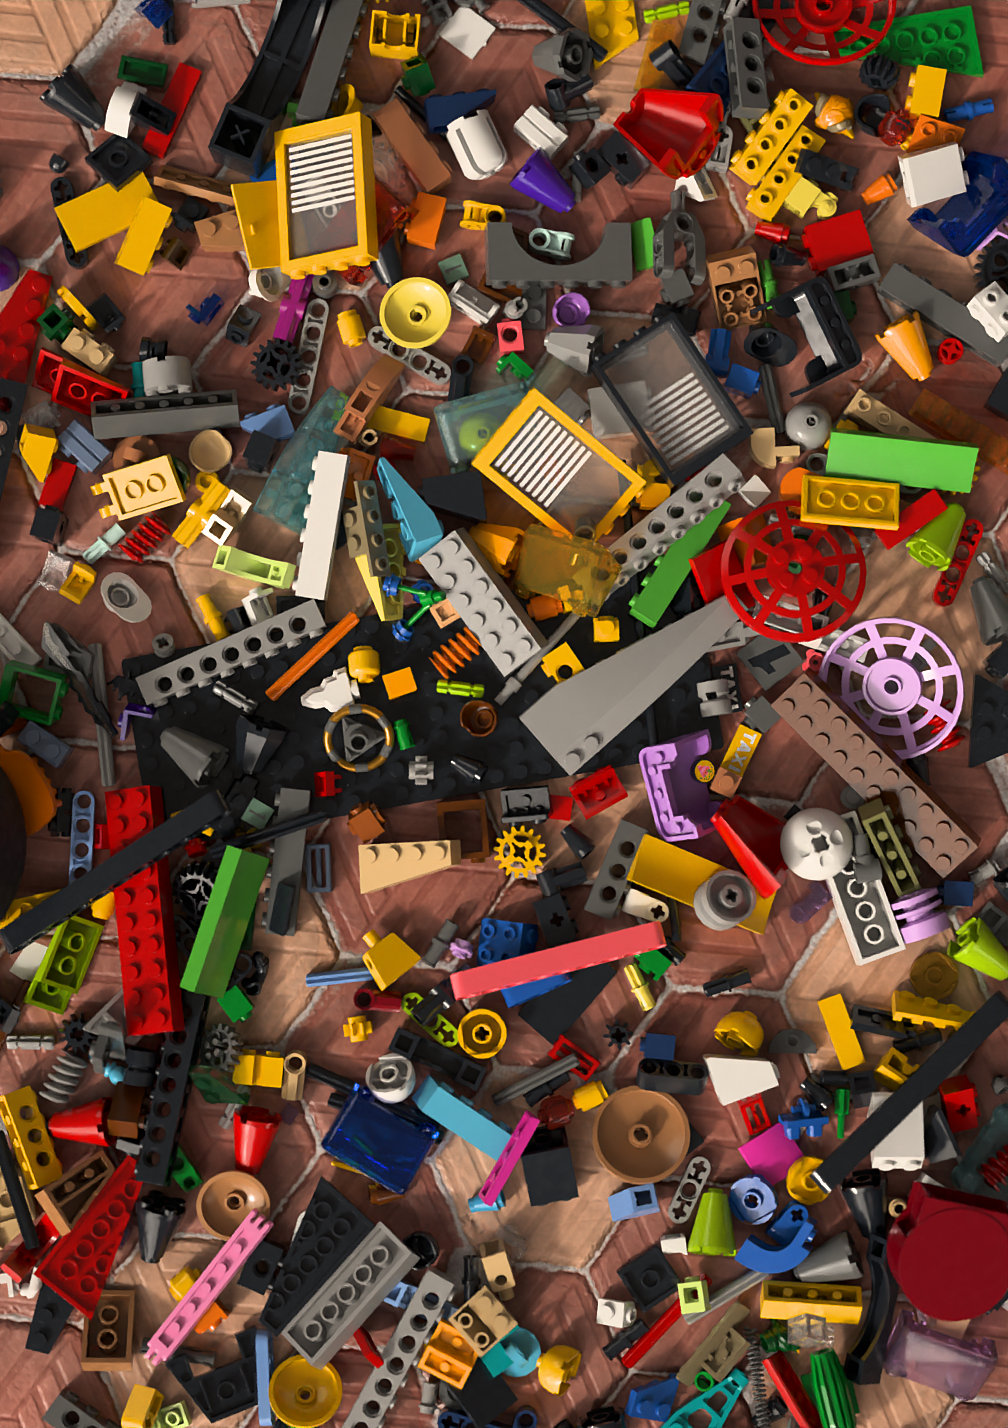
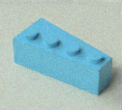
(461, 1117)

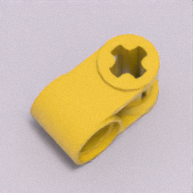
(481, 214)

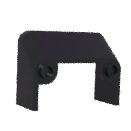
(823, 327)

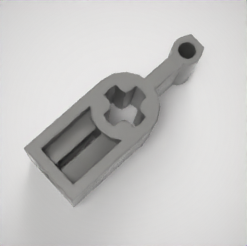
(722, 147)

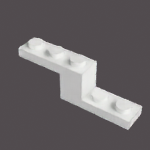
(819, 621)

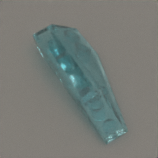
(287, 487)

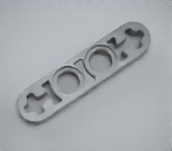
(409, 356)

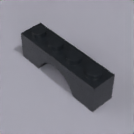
(440, 1058)

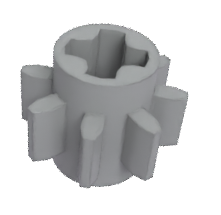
(421, 770)

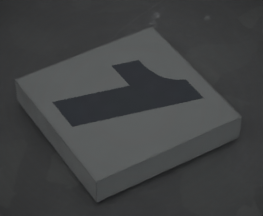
(769, 660)

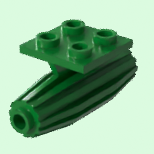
(830, 1390)

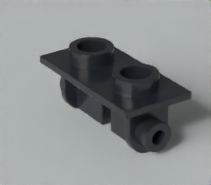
(62, 822)

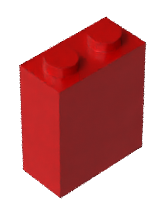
(836, 241)

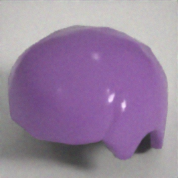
(571, 310)

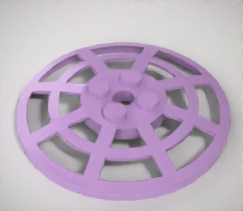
(905, 675)

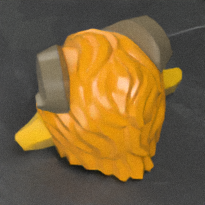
(834, 114)

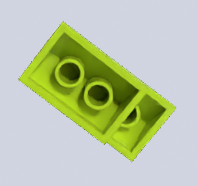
(64, 964)

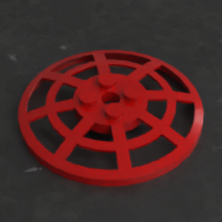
(824, 23)
(787, 583)

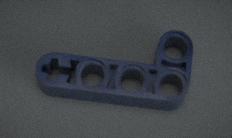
(457, 1414)

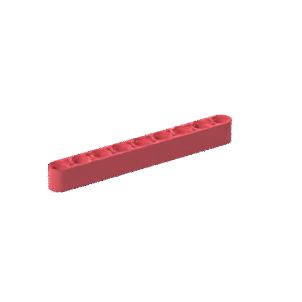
(558, 960)

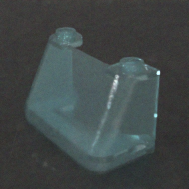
(472, 420)

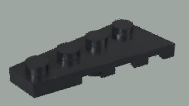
(48, 1320)

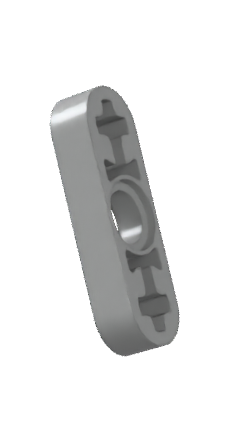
(701, 1175)

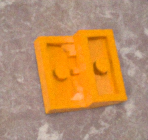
(448, 1355)

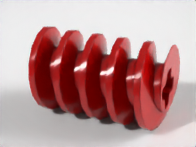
(145, 538)
(952, 739)
(997, 1170)

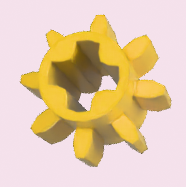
(358, 1028)

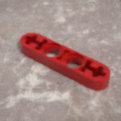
(960, 564)

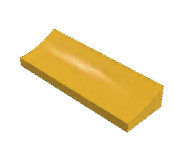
(679, 875)

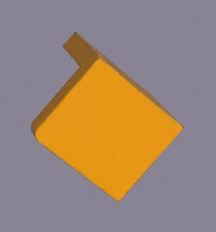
(399, 683)

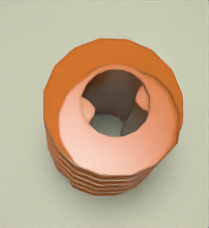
(456, 652)

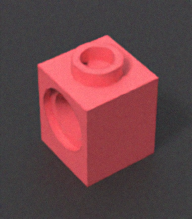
(505, 346)

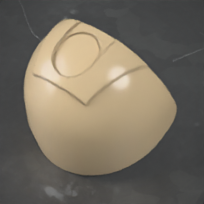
(210, 451)

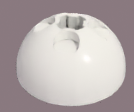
(804, 837)

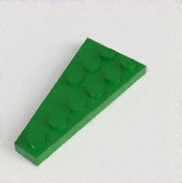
(929, 39)

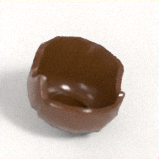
(479, 718)

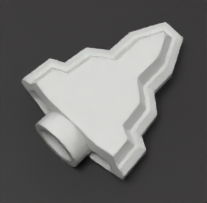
(333, 692)

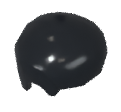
(424, 1246)

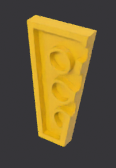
(927, 1009)

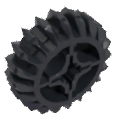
(193, 894)

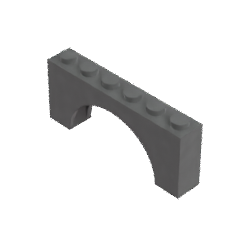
(511, 265)

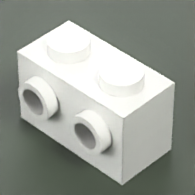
(991, 310)

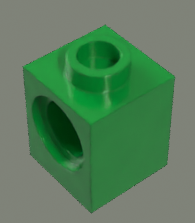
(236, 1004)

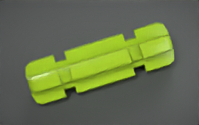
(666, 11)
(460, 688)

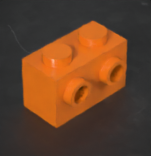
(427, 224)

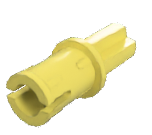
(639, 986)

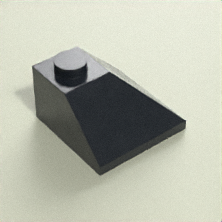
(938, 1137)

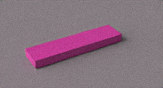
(508, 1158)

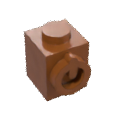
(366, 821)

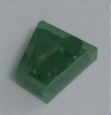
(216, 1087)

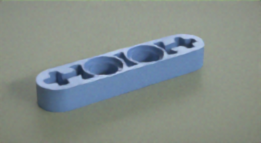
(265, 1369)

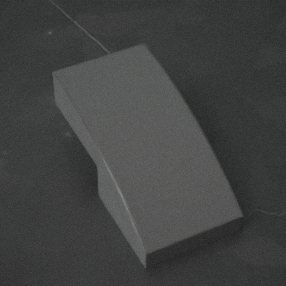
(996, 921)

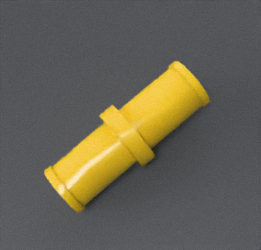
(212, 617)

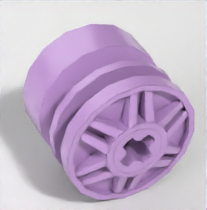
(919, 915)

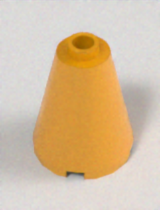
(908, 345)

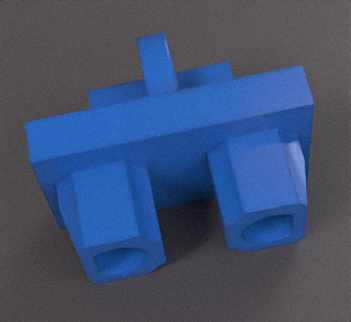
(803, 1116)

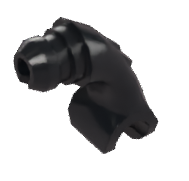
(256, 981)

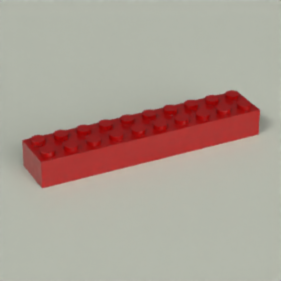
(145, 919)

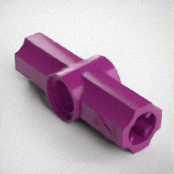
(293, 308)

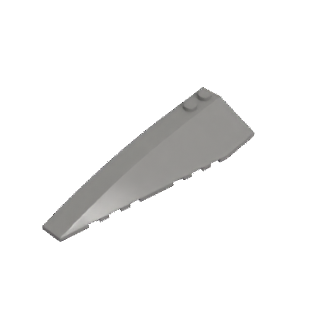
(598, 703)

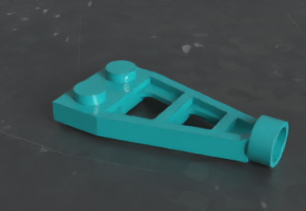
(679, 1416)

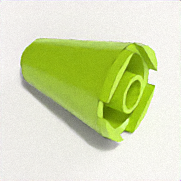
(938, 538)
(979, 949)
(713, 1226)

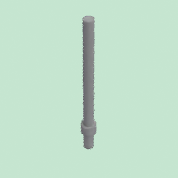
(514, 683)

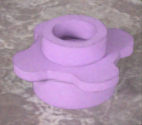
(461, 949)

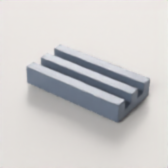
(318, 847)

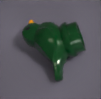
(777, 1339)

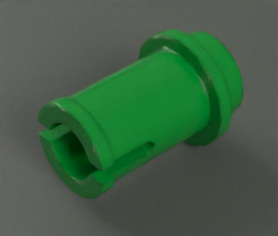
(403, 734)

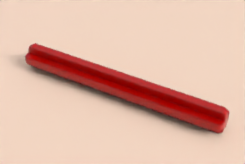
(658, 1329)

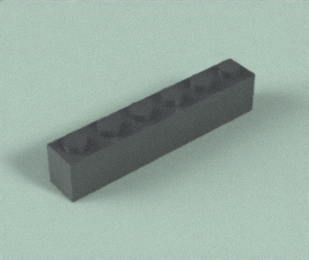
(330, 61)
(941, 312)
(165, 414)
(287, 852)

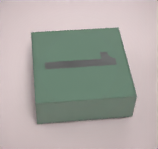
(453, 269)
(257, 814)

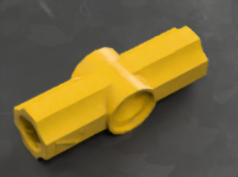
(200, 513)

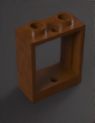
(476, 857)

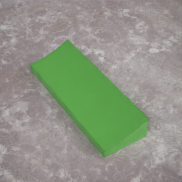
(901, 459)
(224, 922)

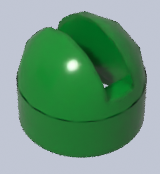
(702, 1384)

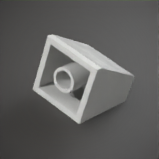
(933, 173)
(740, 1076)
(904, 1144)

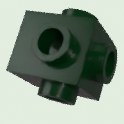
(56, 323)

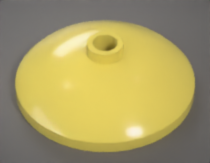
(413, 298)

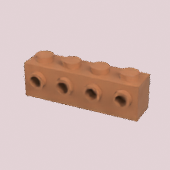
(412, 147)

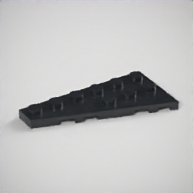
(322, 1243)

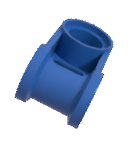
(785, 1226)

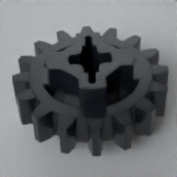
(267, 361)

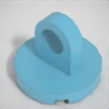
(523, 1350)

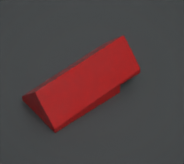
(74, 384)

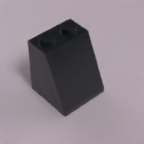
(456, 496)
(549, 1167)

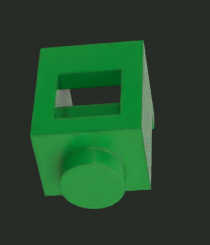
(654, 962)

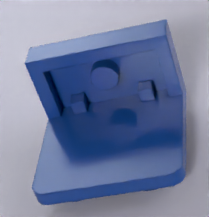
(505, 940)

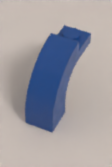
(775, 1259)

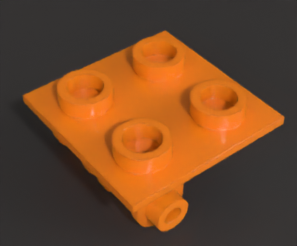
(933, 132)

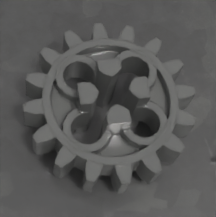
(217, 1039)

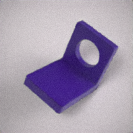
(126, 717)

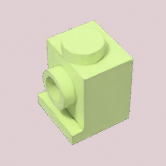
(688, 1302)

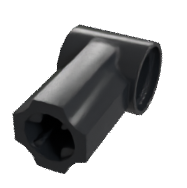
(668, 58)
(561, 91)
(687, 316)
(460, 382)
(557, 880)

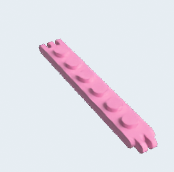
(208, 1287)

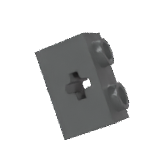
(853, 274)

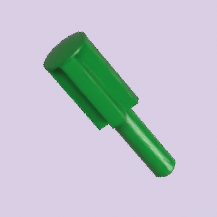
(841, 1108)

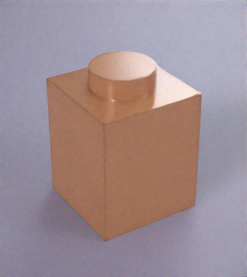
(724, 783)

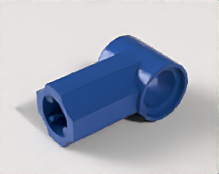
(718, 352)

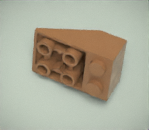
(735, 287)

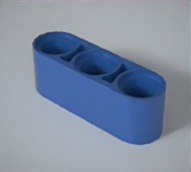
(522, 993)

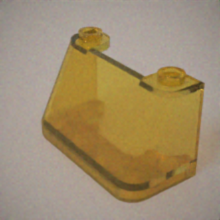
(565, 569)

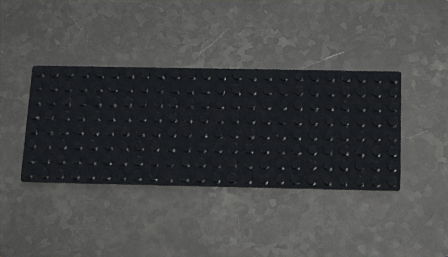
(434, 717)

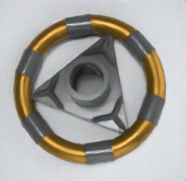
(358, 737)

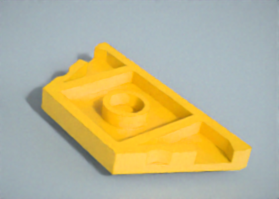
(612, 26)

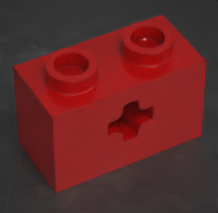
(958, 1103)

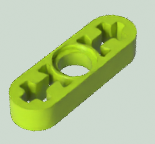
(439, 1037)

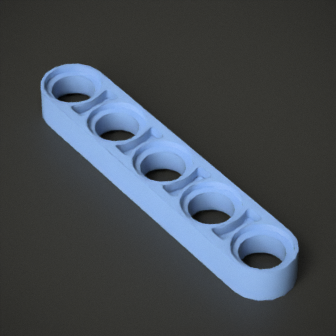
(77, 837)

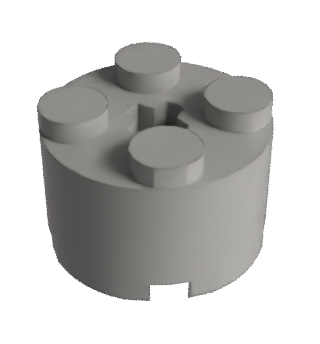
(167, 376)

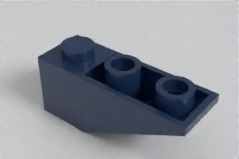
(444, 110)

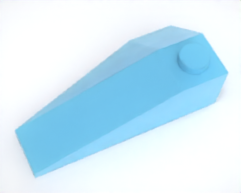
(417, 521)

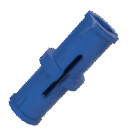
(968, 110)

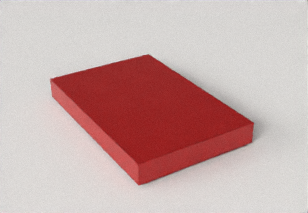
(707, 574)

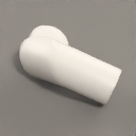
(31, 1289)

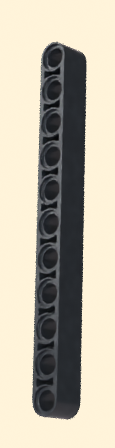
(114, 871)
(911, 1093)

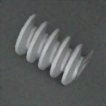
(64, 1077)

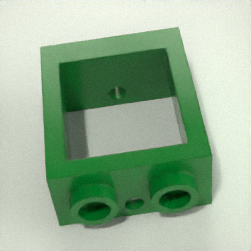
(8, 685)

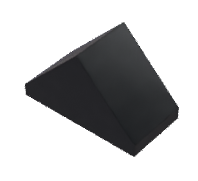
(151, 115)

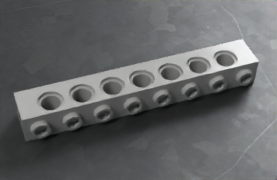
(665, 515)
(150, 682)
(432, 1281)

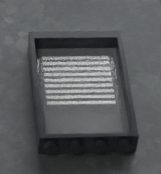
(670, 399)

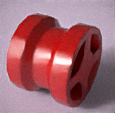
(952, 347)

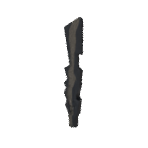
(78, 681)

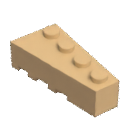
(399, 862)

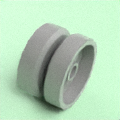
(724, 900)

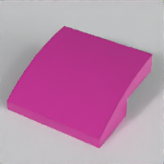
(771, 1153)

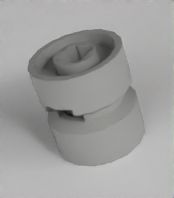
(718, 706)

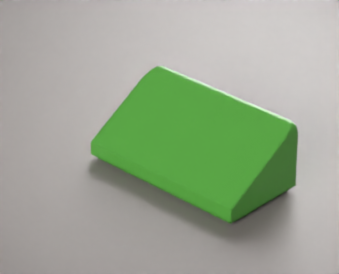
(642, 244)

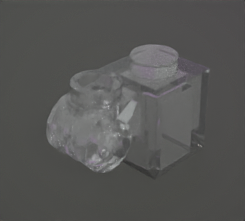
(809, 1331)

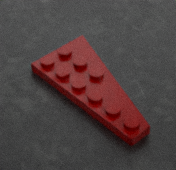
(20, 326)
(85, 1255)

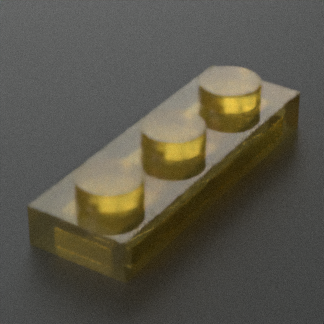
(648, 75)

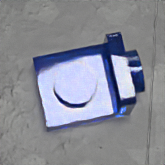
(155, 11)
(209, 309)

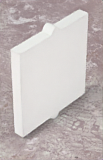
(467, 32)

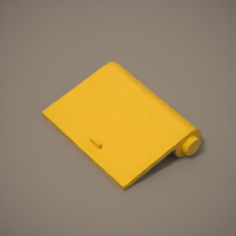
(259, 222)

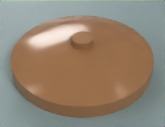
(640, 1135)

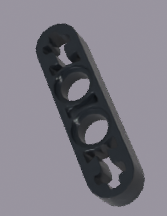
(69, 193)

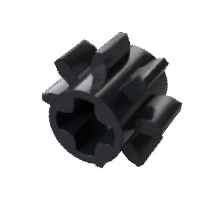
(623, 1038)

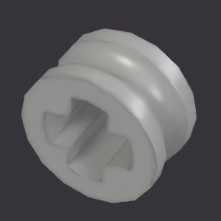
(161, 639)

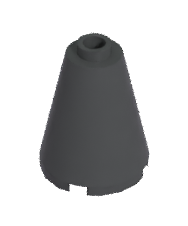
(990, 610)
(194, 754)
(831, 1261)

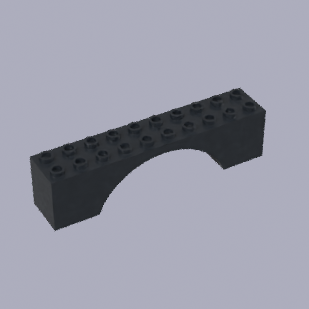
(260, 106)

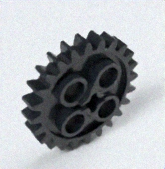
(988, 264)

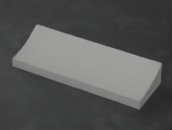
(350, 1296)

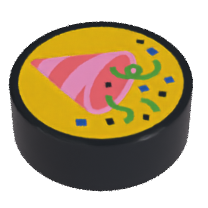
(702, 771)

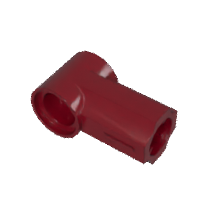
(380, 1000)

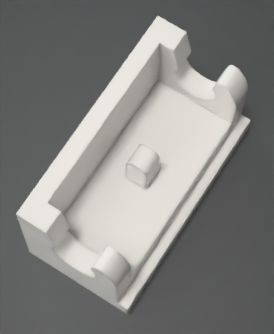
(473, 303)

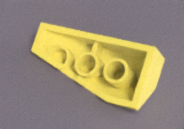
(387, 607)

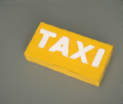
(740, 750)

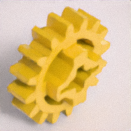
(529, 865)

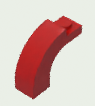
(23, 1260)

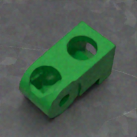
(185, 1172)

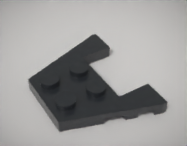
(225, 1388)

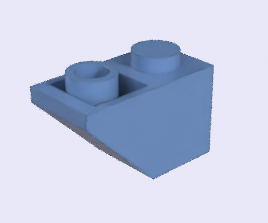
(273, 422)
(634, 1202)

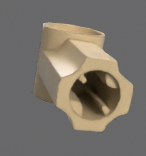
(294, 1077)

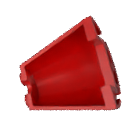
(673, 128)
(754, 842)

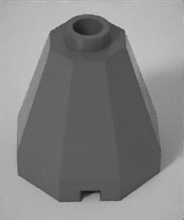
(564, 54)

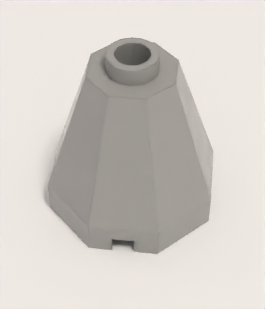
(576, 346)

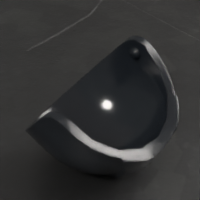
(870, 112)

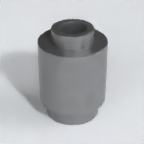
(327, 291)

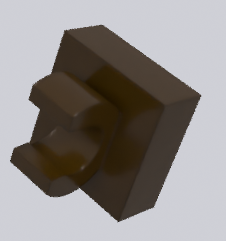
(176, 253)

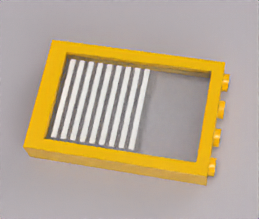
(326, 196)
(558, 468)

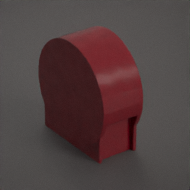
(950, 1252)

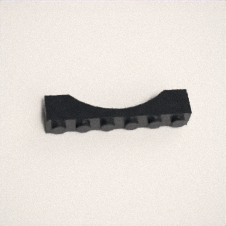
(867, 1354)

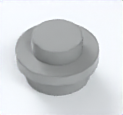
(851, 798)

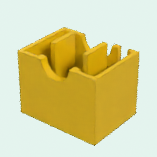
(395, 35)

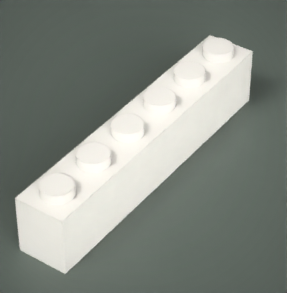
(322, 525)

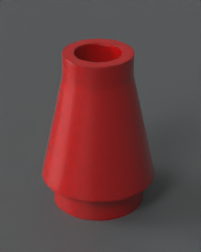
(773, 231)

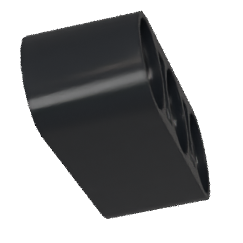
(672, 1076)

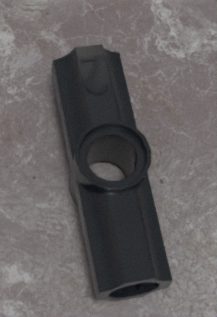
(439, 999)

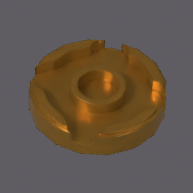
(934, 975)

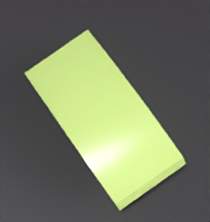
(173, 1416)

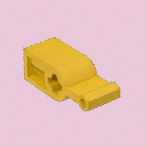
(142, 1407)

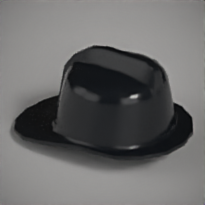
(770, 345)

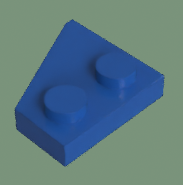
(653, 1399)

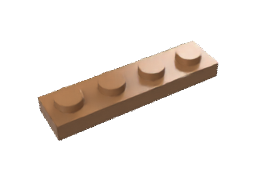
(194, 184)

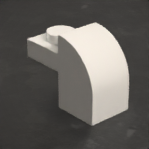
(118, 111)

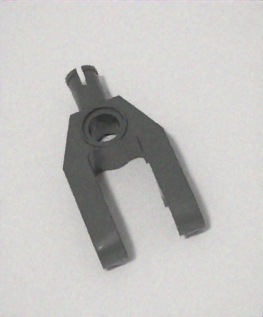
(684, 227)

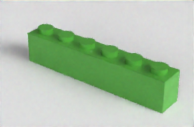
(673, 569)

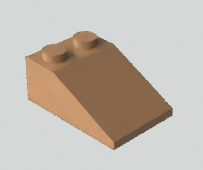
(110, 1333)

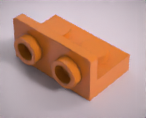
(359, 469)

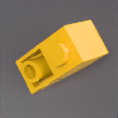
(37, 448)

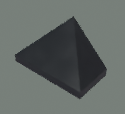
(687, 598)

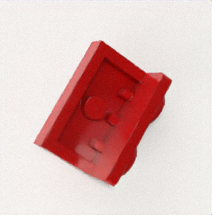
(598, 791)

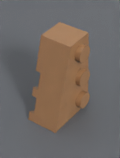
(220, 233)
(73, 1192)

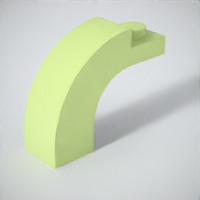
(254, 567)

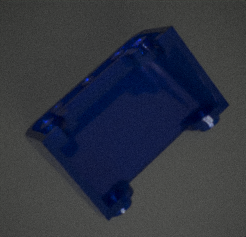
(972, 214)
(378, 1141)

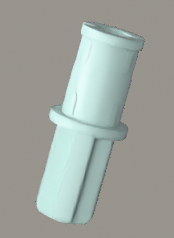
(103, 544)

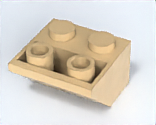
(483, 1320)

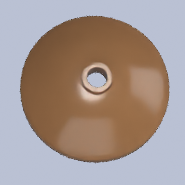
(222, 1215)

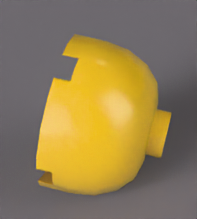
(740, 1031)
(557, 1368)

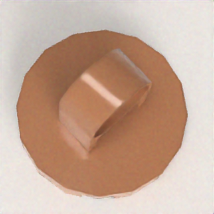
(133, 451)

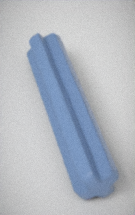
(338, 977)

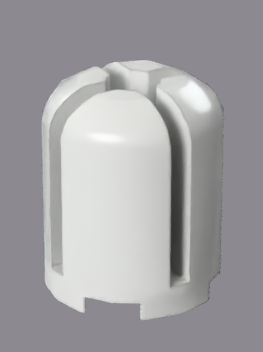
(477, 145)

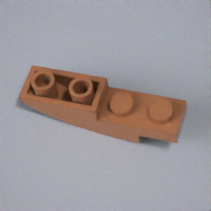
(367, 397)

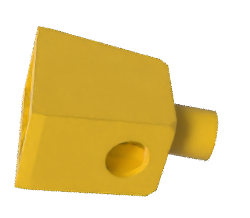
(388, 958)

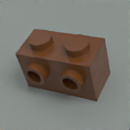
(127, 1110)

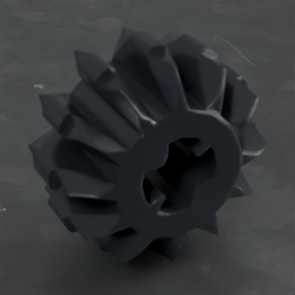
(879, 72)
(69, 1036)

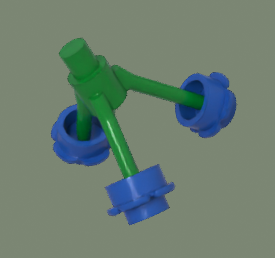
(422, 593)

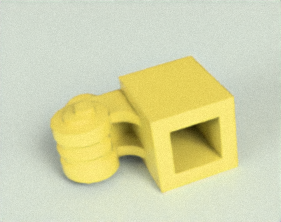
(807, 196)

